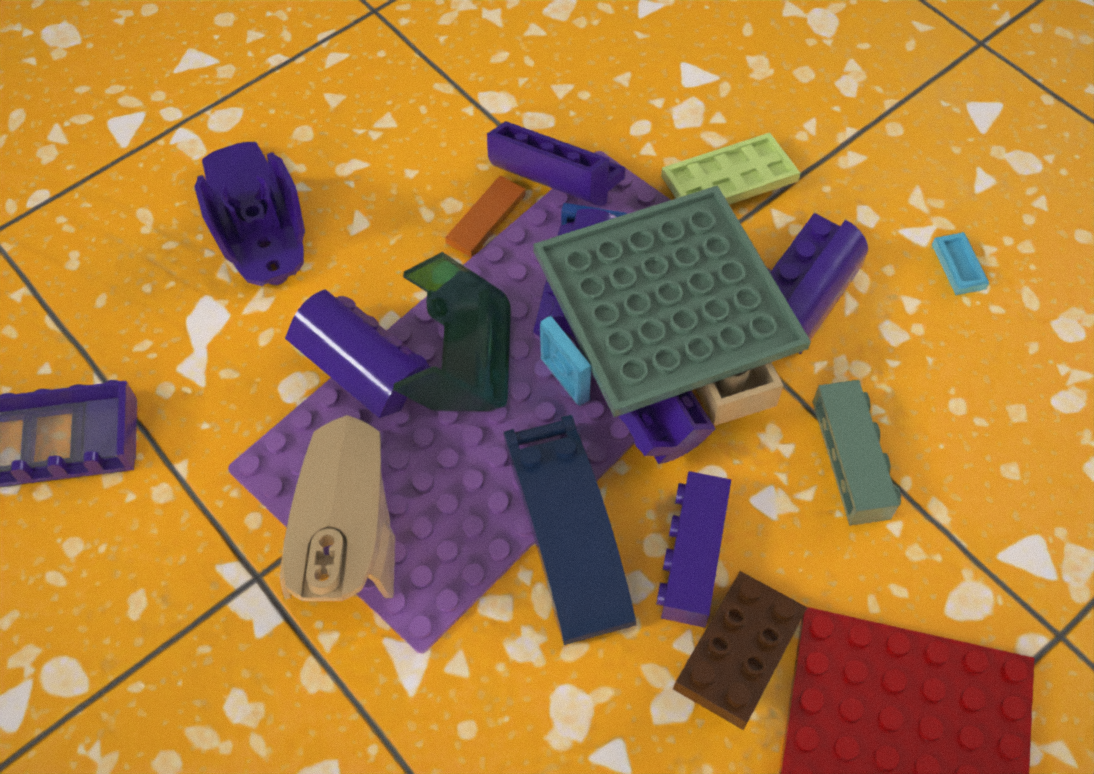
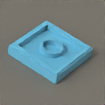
(565, 361)

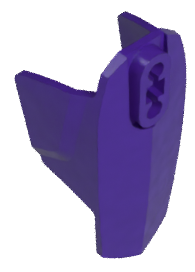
(252, 212)

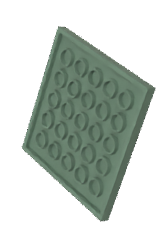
(669, 299)

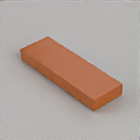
(485, 216)

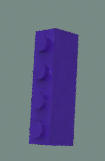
(696, 549)

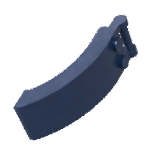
(571, 531)

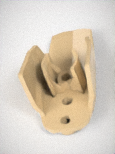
(343, 506)

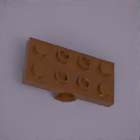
(740, 650)

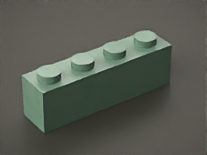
(856, 453)

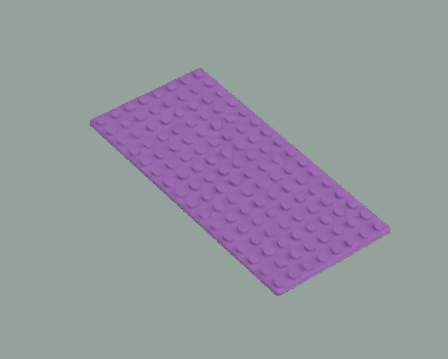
(450, 471)

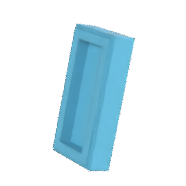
(960, 263)

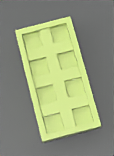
(737, 169)

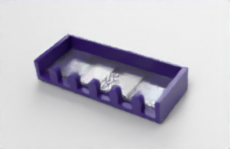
(67, 432)

